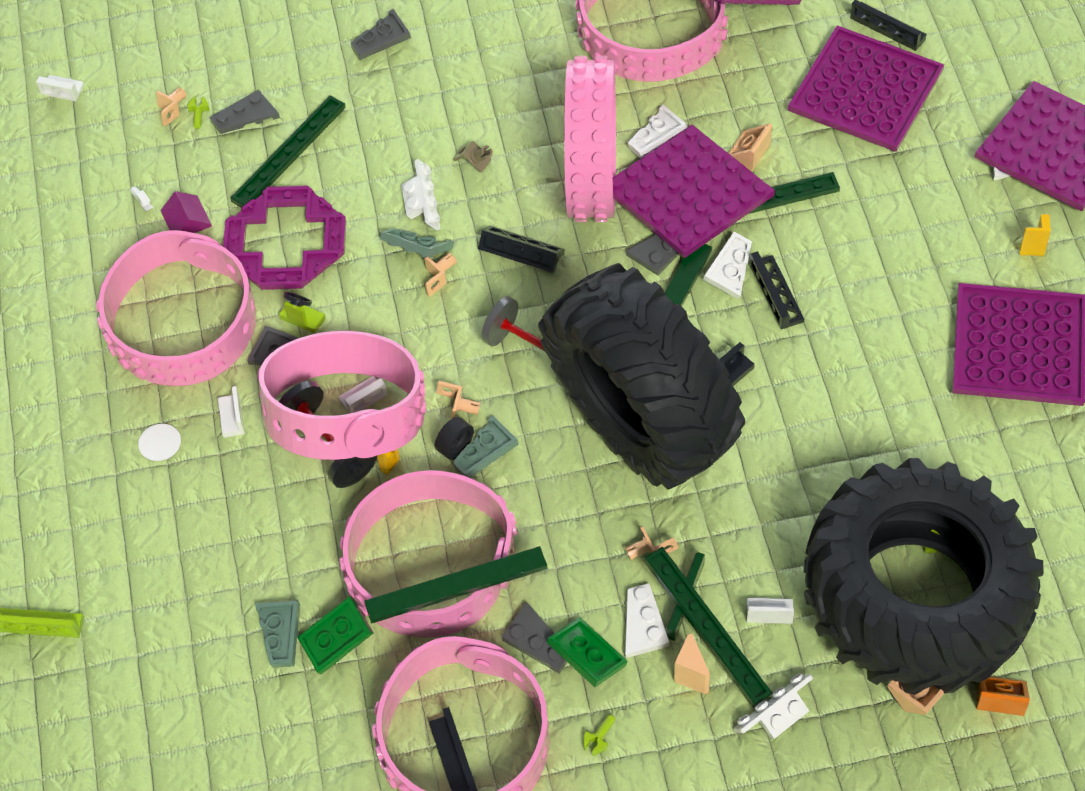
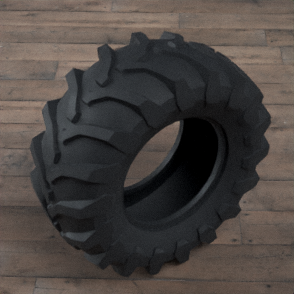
(642, 375)
(911, 640)

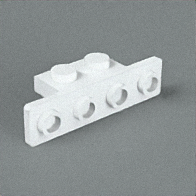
(420, 197)
(779, 711)

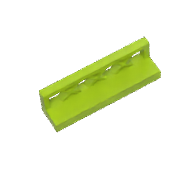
(41, 622)

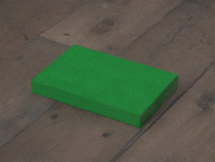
(335, 635)
(587, 652)

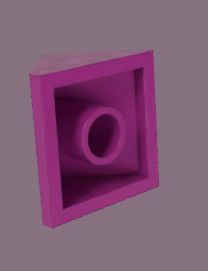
(185, 213)

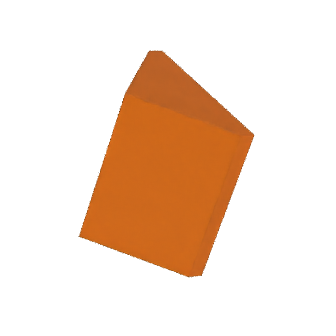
(1003, 696)

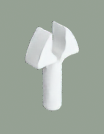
(142, 198)

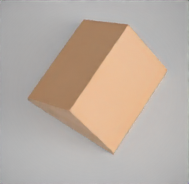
(752, 145)
(691, 667)
(919, 703)

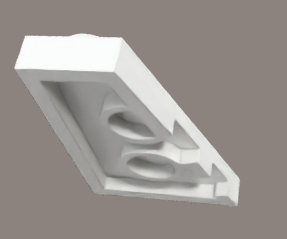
(658, 131)
(730, 266)
(644, 624)

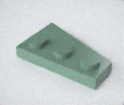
(411, 243)
(486, 448)
(280, 630)

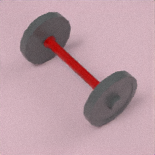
(501, 322)

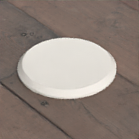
(159, 442)

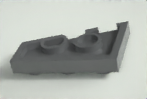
(382, 36)
(243, 112)
(653, 254)
(267, 343)
(530, 636)

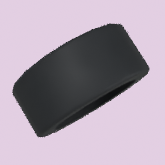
(454, 437)

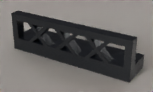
(887, 25)
(520, 248)
(772, 293)
(737, 363)
(452, 753)

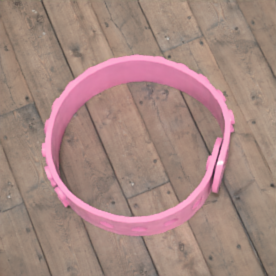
(655, 63)
(590, 138)
(148, 255)
(354, 434)
(412, 488)
(479, 657)

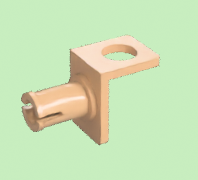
(170, 104)
(438, 271)
(460, 403)
(646, 545)

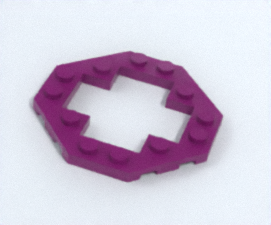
(313, 261)

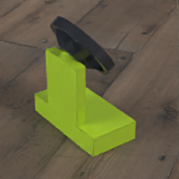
(298, 314)

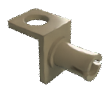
(476, 156)

